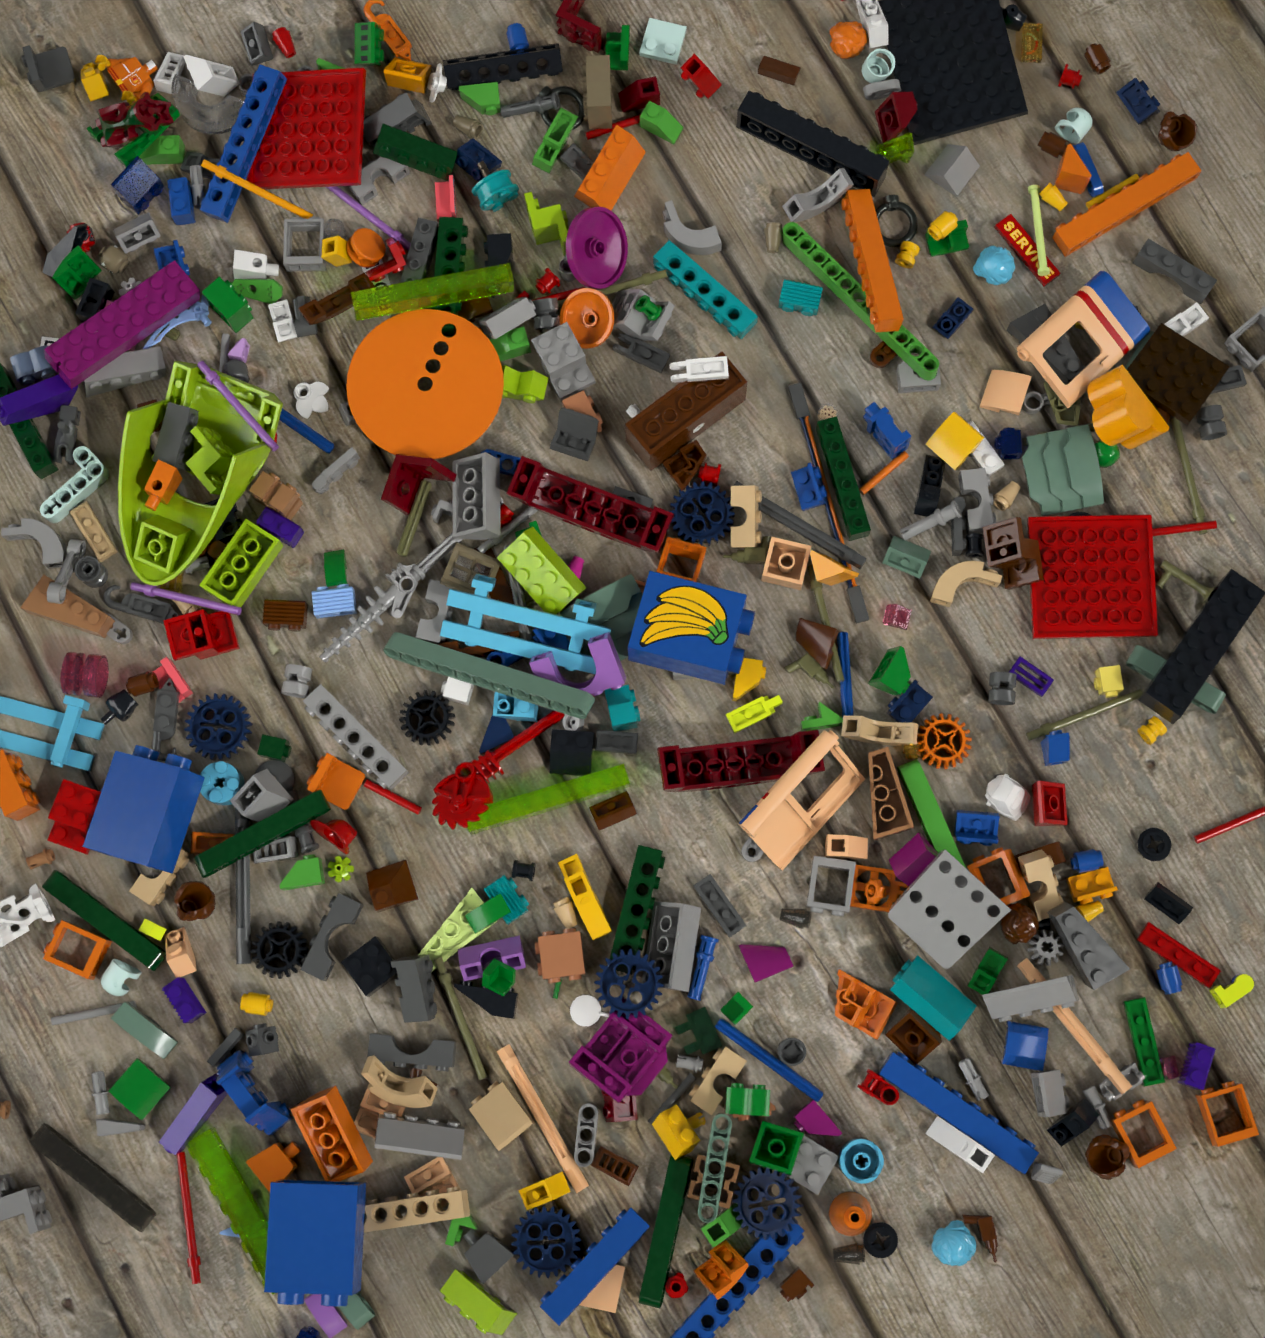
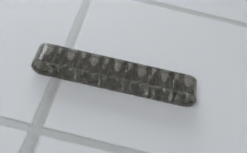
(93, 1177)

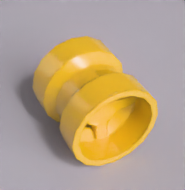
(907, 253)
(1152, 730)

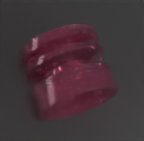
(84, 674)

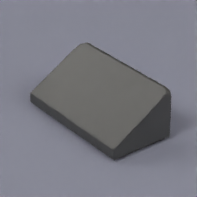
(256, 43)

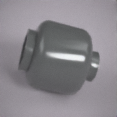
(236, 369)

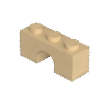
(747, 534)
(1037, 867)
(153, 889)
(725, 1063)

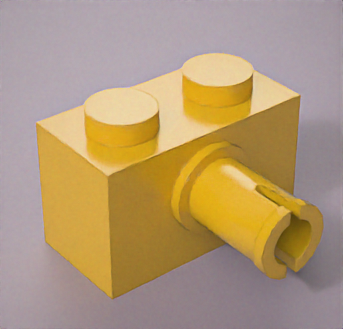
(678, 1131)

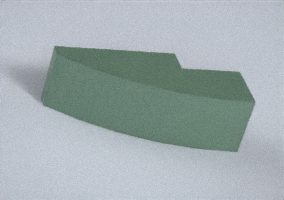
(144, 1029)

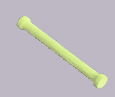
(1034, 191)

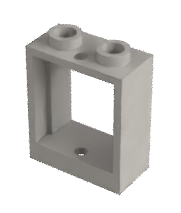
(302, 263)
(507, 317)
(1236, 348)
(824, 862)

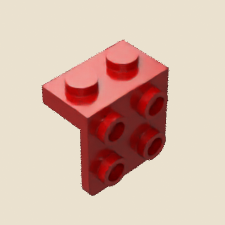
(393, 265)

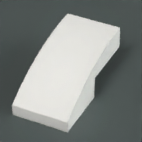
(282, 320)
(1188, 320)

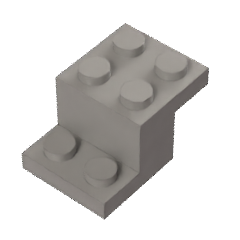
(636, 323)
(563, 361)
(26, 1202)

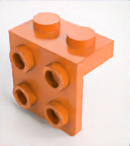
(336, 780)

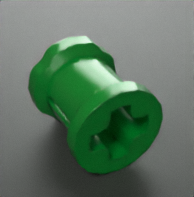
(648, 308)

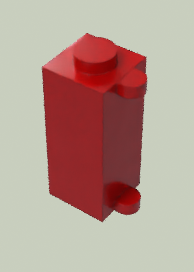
(700, 76)

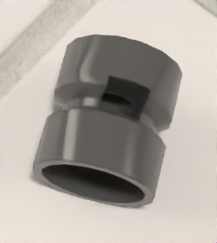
(546, 313)
(1211, 424)
(91, 572)
(1005, 695)
(791, 1051)

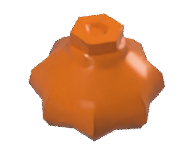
(875, 891)

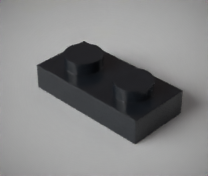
(1168, 903)

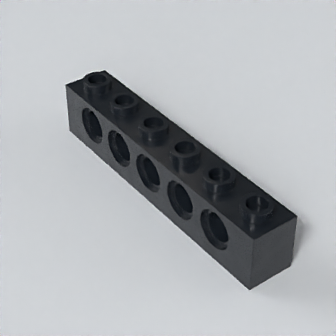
(511, 58)

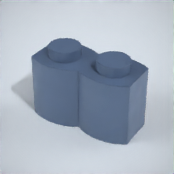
(31, 366)

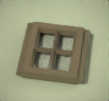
(465, 565)

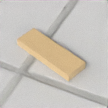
(93, 531)

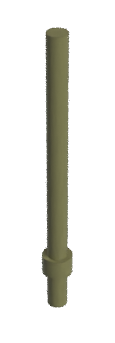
(646, 279)
(1198, 513)
(816, 587)
(1047, 727)
(445, 979)

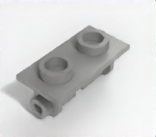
(1130, 1073)

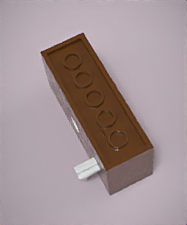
(682, 415)

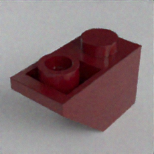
(639, 94)

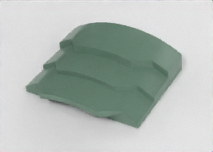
(1063, 470)
(615, 609)

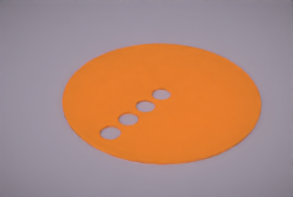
(419, 422)

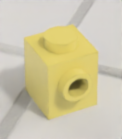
(1108, 681)

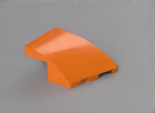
(862, 1005)

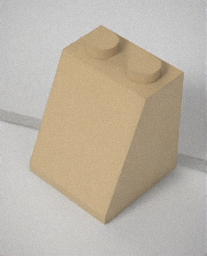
(501, 1115)

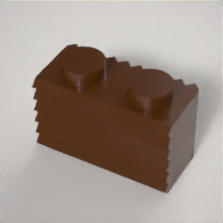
(285, 614)

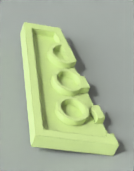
(455, 931)

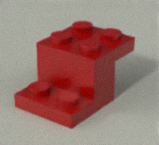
(201, 634)
(72, 815)

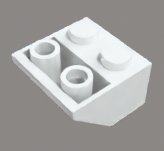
(211, 76)

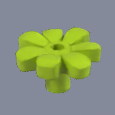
(343, 872)

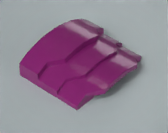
(623, 1055)

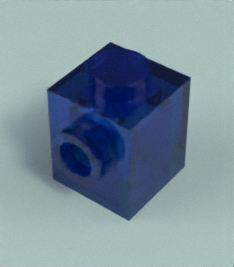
(1008, 444)

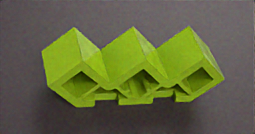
(524, 386)

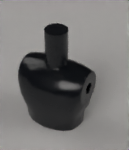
(1013, 17)
(120, 706)

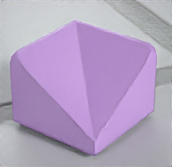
(240, 350)

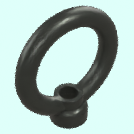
(568, 91)
(892, 203)

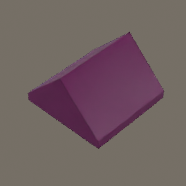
(912, 859)

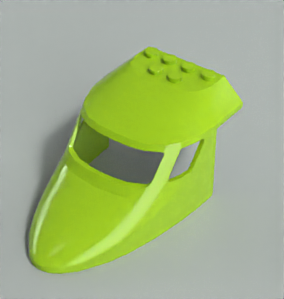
(173, 536)

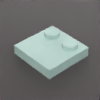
(663, 41)

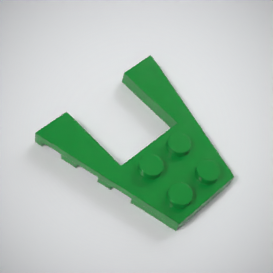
(140, 144)

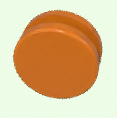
(365, 247)

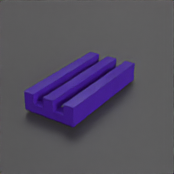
(1034, 669)

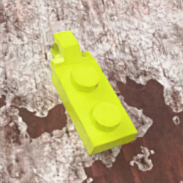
(752, 712)

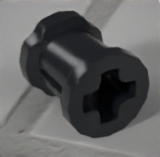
(974, 545)
(523, 870)

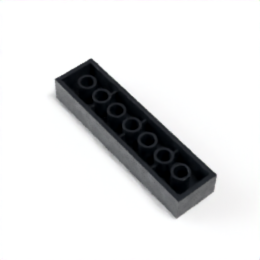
(810, 142)
(1202, 646)

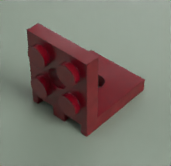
(576, 29)
(408, 473)

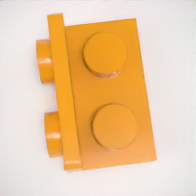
(1090, 885)

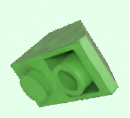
(722, 1226)

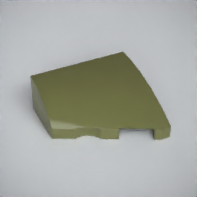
(1062, 414)

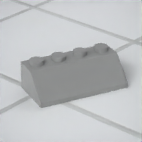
(476, 497)
(673, 943)
(1032, 997)
(419, 1136)

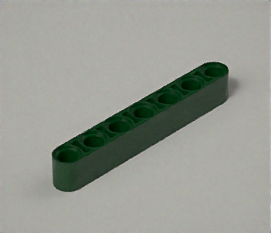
(262, 834)
(104, 920)
(665, 1231)

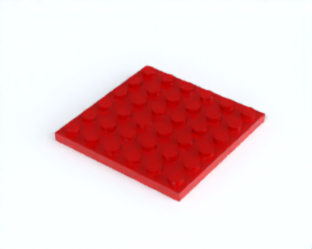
(314, 132)
(1094, 577)

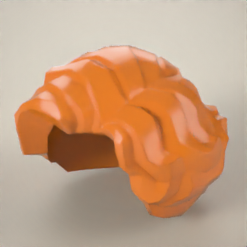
(848, 39)

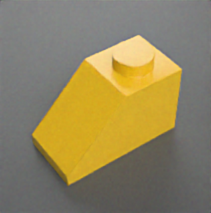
(748, 678)
(544, 1190)

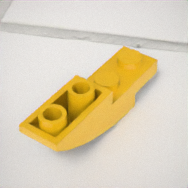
(584, 897)

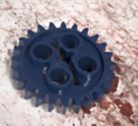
(718, 505)
(214, 744)
(610, 977)
(544, 1221)
(771, 1223)

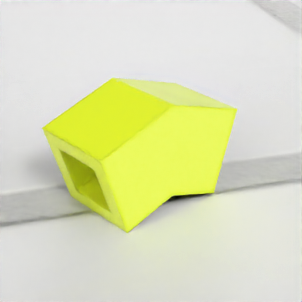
(152, 929)

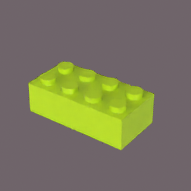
(241, 564)
(541, 572)

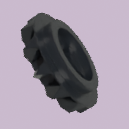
(1162, 849)
(876, 1249)

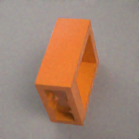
(685, 549)
(1012, 869)
(95, 959)
(1236, 1135)
(1153, 1153)

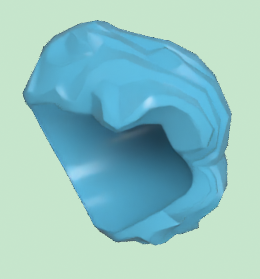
(995, 265)
(954, 1244)

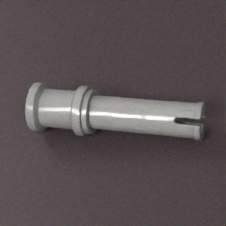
(939, 517)

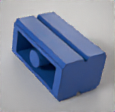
(181, 201)

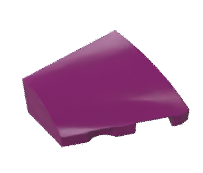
(765, 960)

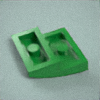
(75, 272)
(139, 1088)

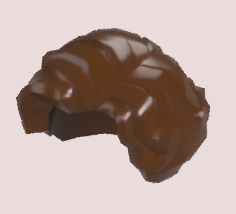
(1177, 131)
(194, 901)
(1019, 924)
(1107, 1156)

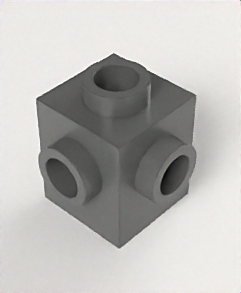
(262, 1040)

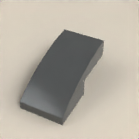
(194, 158)

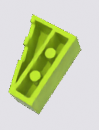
(476, 1303)

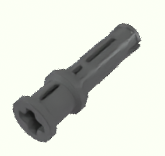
(538, 104)
(304, 833)

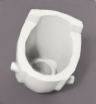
(1007, 797)

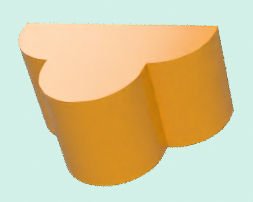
(1123, 410)

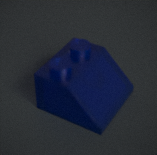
(137, 185)

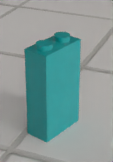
(932, 997)

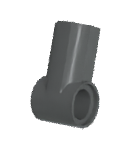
(301, 325)

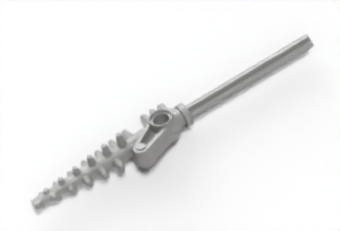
(394, 599)

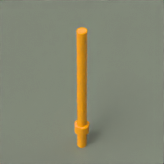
(221, 172)

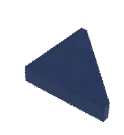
(497, 734)

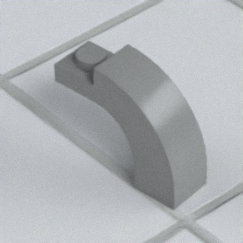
(809, 204)
(688, 240)
(52, 545)

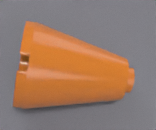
(843, 1207)

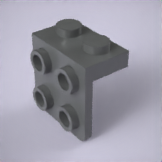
(48, 68)
(575, 434)

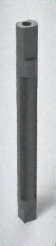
(809, 532)
(243, 917)

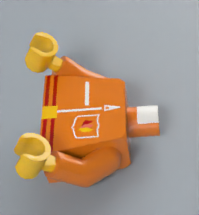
(129, 76)

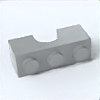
(372, 171)
(976, 483)
(430, 629)

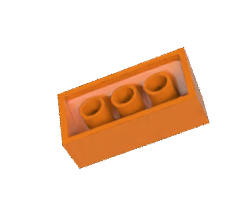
(611, 170)
(332, 1135)

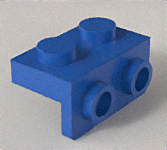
(168, 254)
(976, 827)

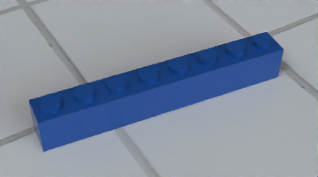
(958, 1113)

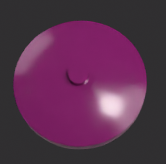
(596, 247)

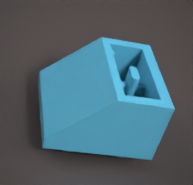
(514, 708)

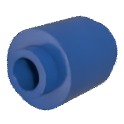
(517, 36)
(1086, 860)
(1169, 978)

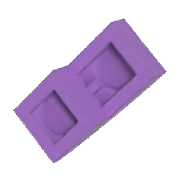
(327, 1316)

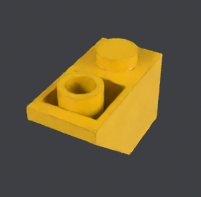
(94, 81)

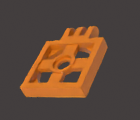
(893, 891)

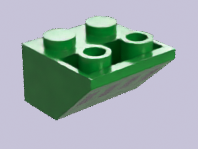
(368, 44)

